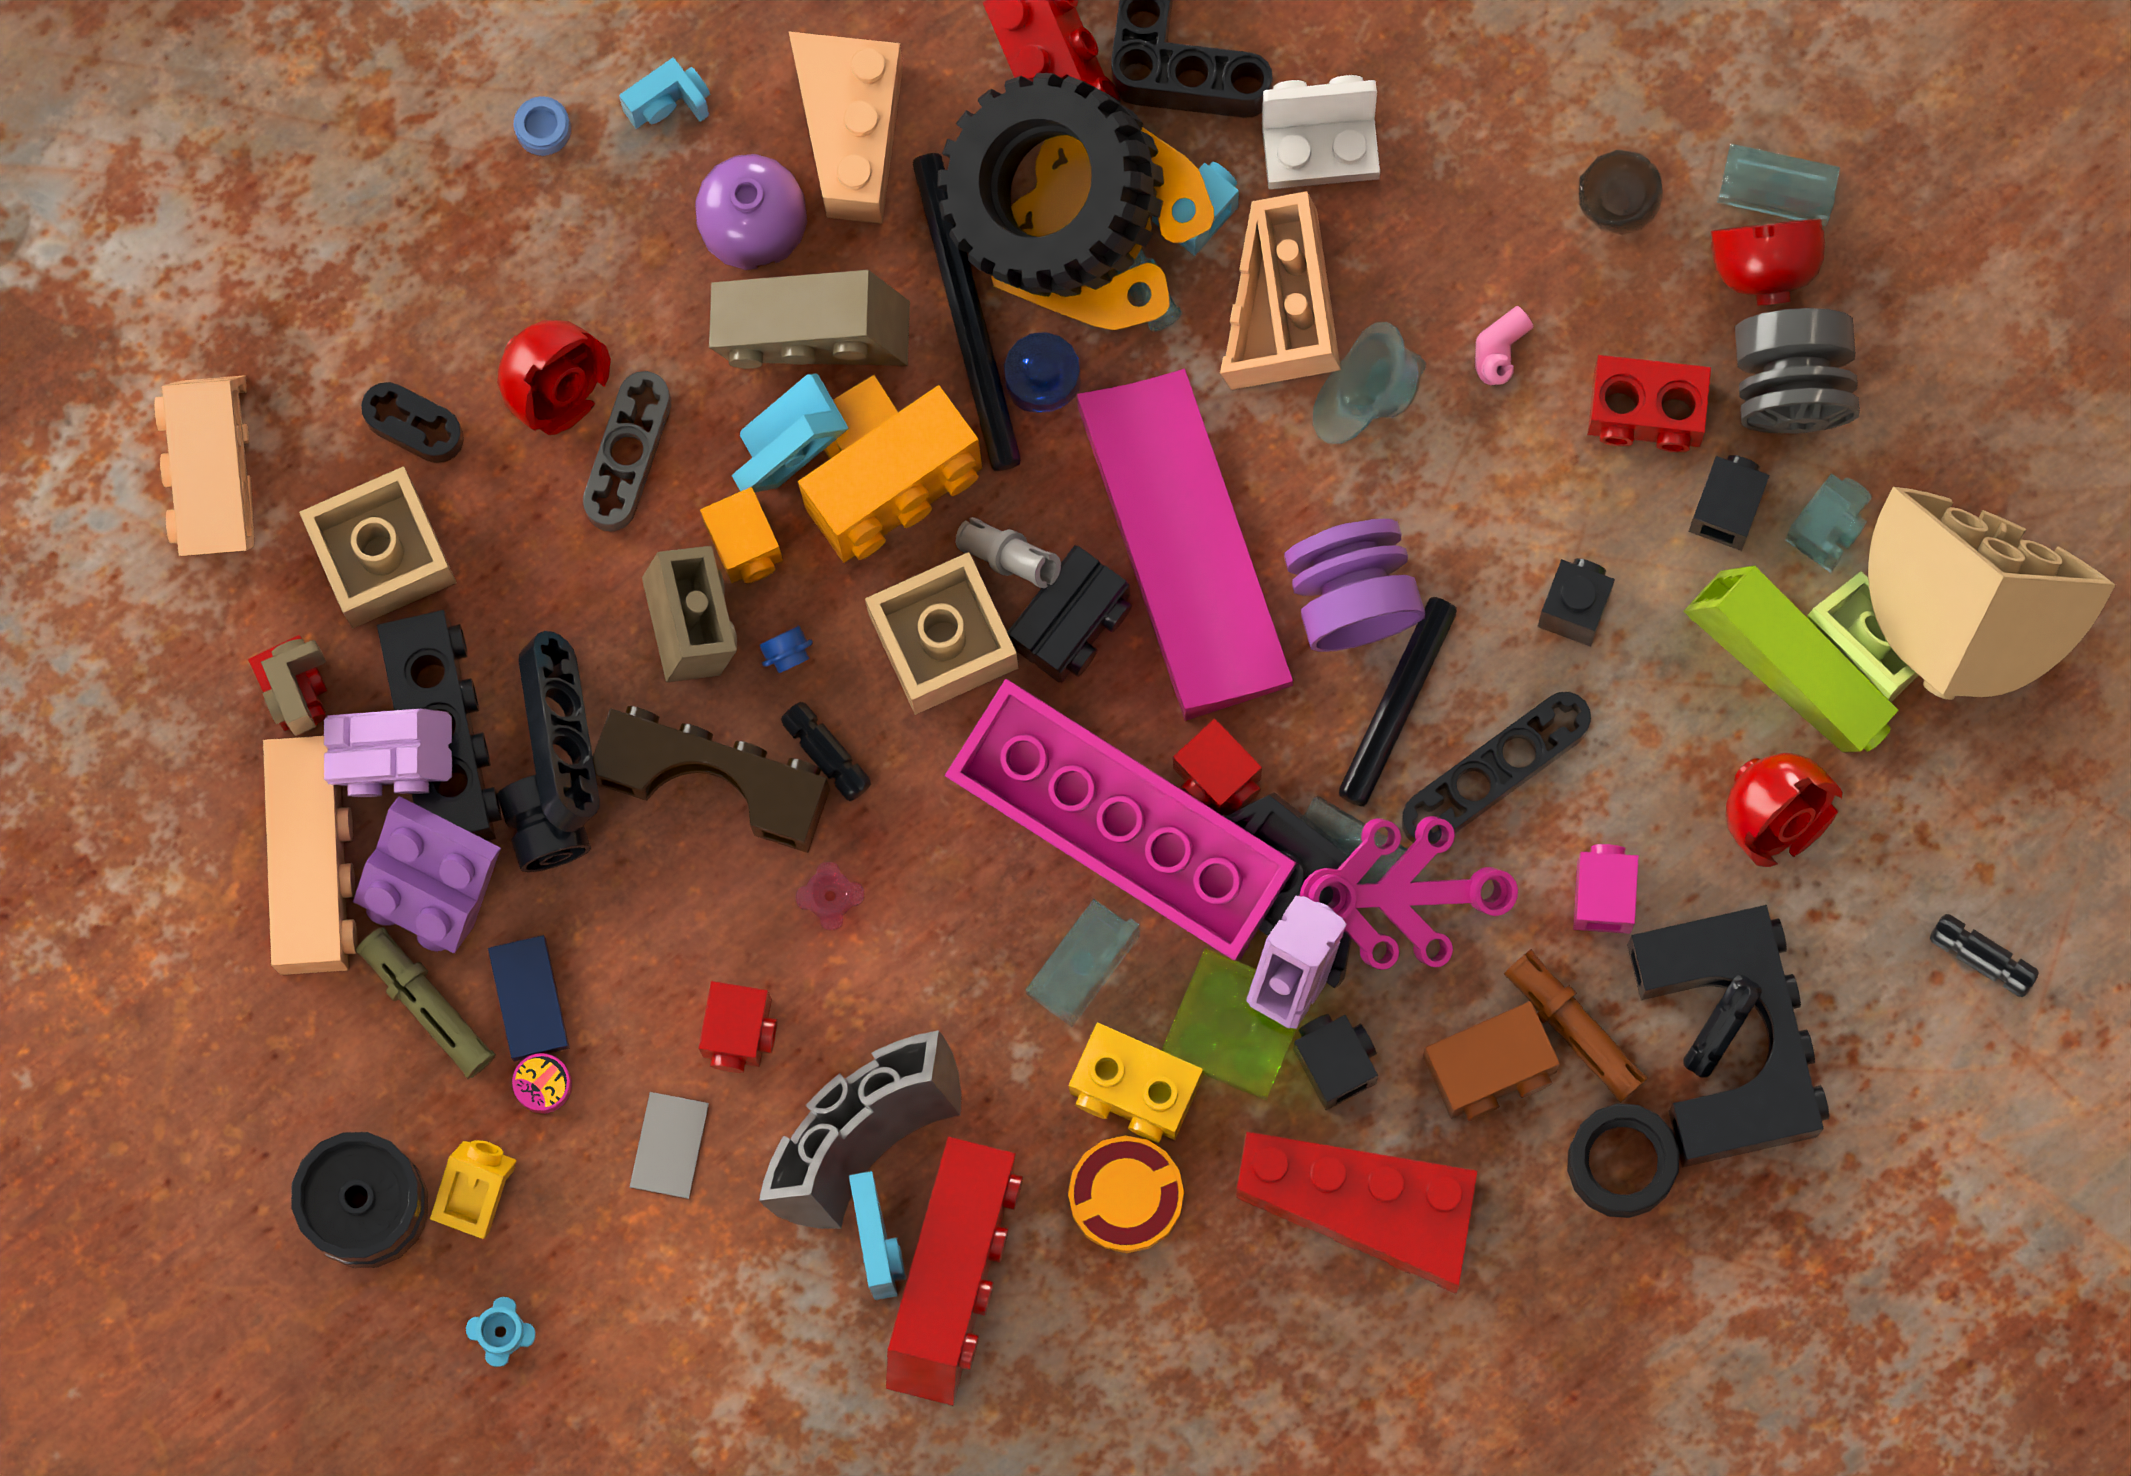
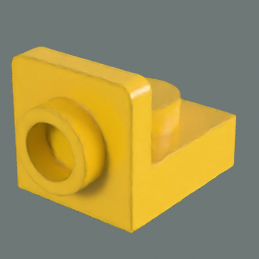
(472, 1187)

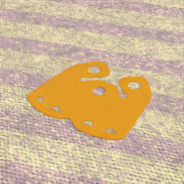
(1061, 197)

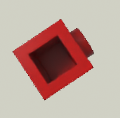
(1218, 770)
(737, 1027)

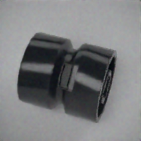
(537, 840)

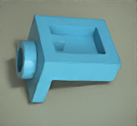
(657, 94)

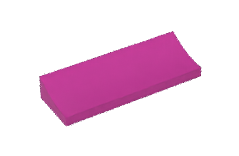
(1184, 543)
(1121, 820)

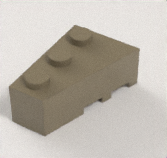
(810, 320)

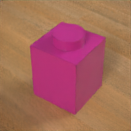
(1606, 890)

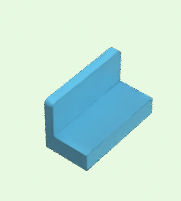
(789, 435)

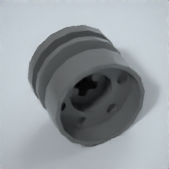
(1797, 370)

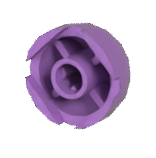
(750, 211)

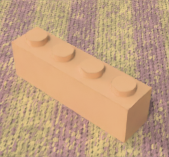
(307, 860)

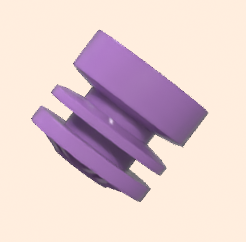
(1351, 573)

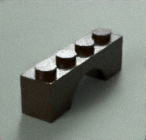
(641, 756)

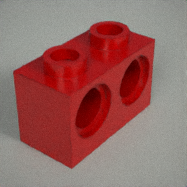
(1649, 386)

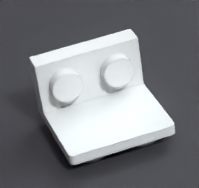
(1320, 132)

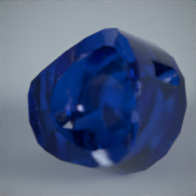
(1042, 372)

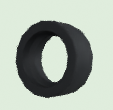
(1630, 1117)

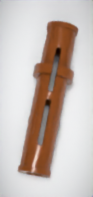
(1575, 1025)

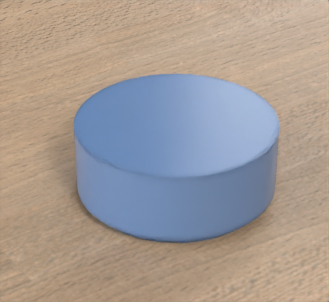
(542, 126)

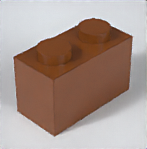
(1492, 1061)

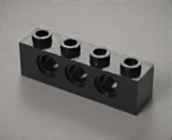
(407, 649)

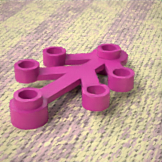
(1398, 892)

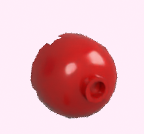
(1769, 258)
(551, 373)
(1780, 806)

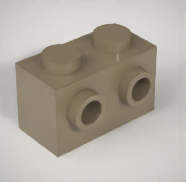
(689, 613)

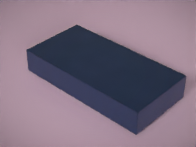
(528, 998)

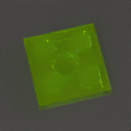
(1223, 1032)

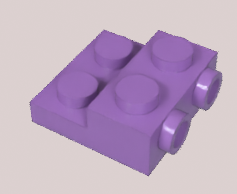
(426, 876)

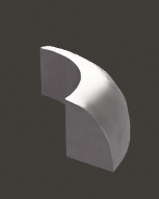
(855, 1124)

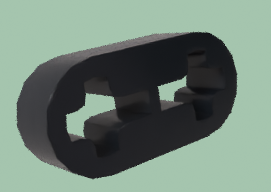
(418, 411)

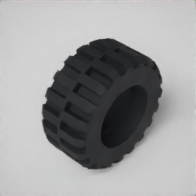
(989, 155)

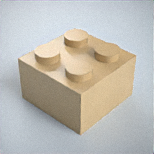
(377, 547)
(942, 633)

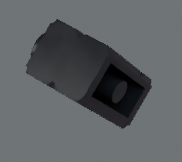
(1070, 615)

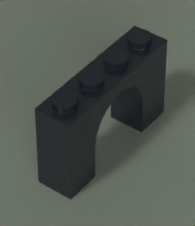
(1780, 1101)

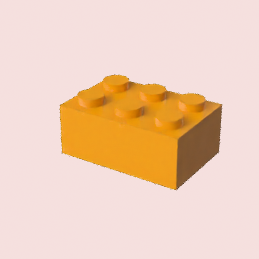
(892, 475)

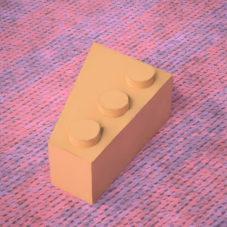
(851, 117)
(1283, 298)
(206, 465)

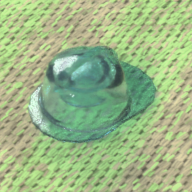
(1373, 383)

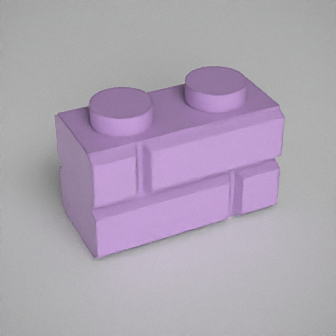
(388, 749)
(1296, 961)

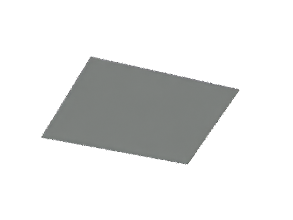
(669, 1145)

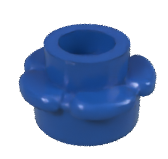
(786, 649)

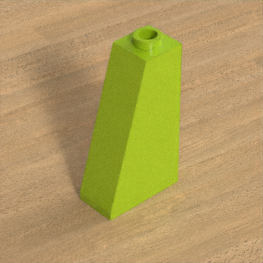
(1792, 658)

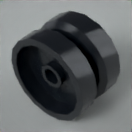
(384, 1224)

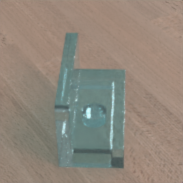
(1778, 184)
(1083, 962)

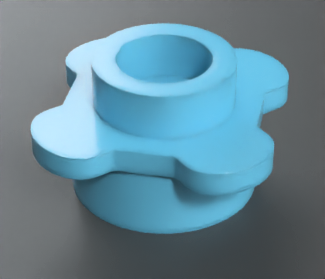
(499, 1348)

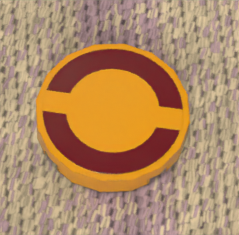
(1126, 1194)

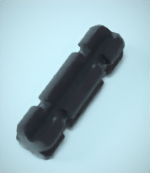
(826, 751)
(1984, 955)
(1722, 1026)

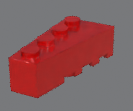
(1371, 1202)

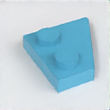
(881, 1255)

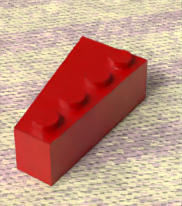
(950, 1271)

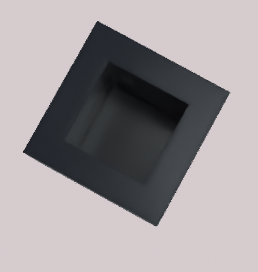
(1729, 501)

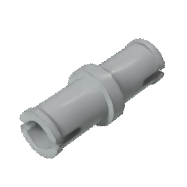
(1008, 552)

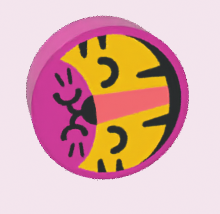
(541, 1083)

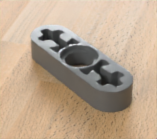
(653, 416)

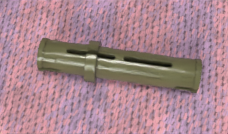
(410, 986)

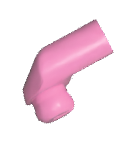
(1495, 343)

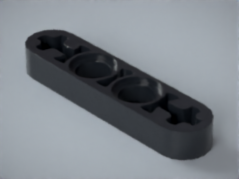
(552, 671)
(1492, 764)

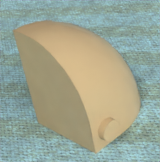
(1973, 598)

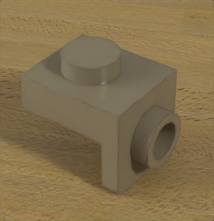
(286, 698)

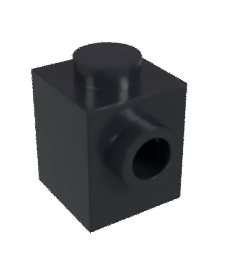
(1576, 600)
(1336, 1058)

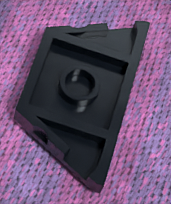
(1305, 843)

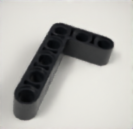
(1170, 60)

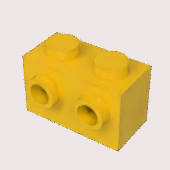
(1135, 1083)

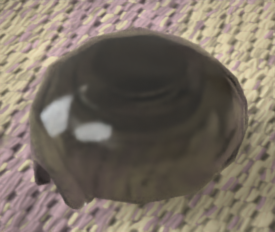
(1621, 192)

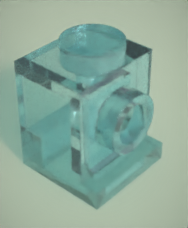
(1830, 520)

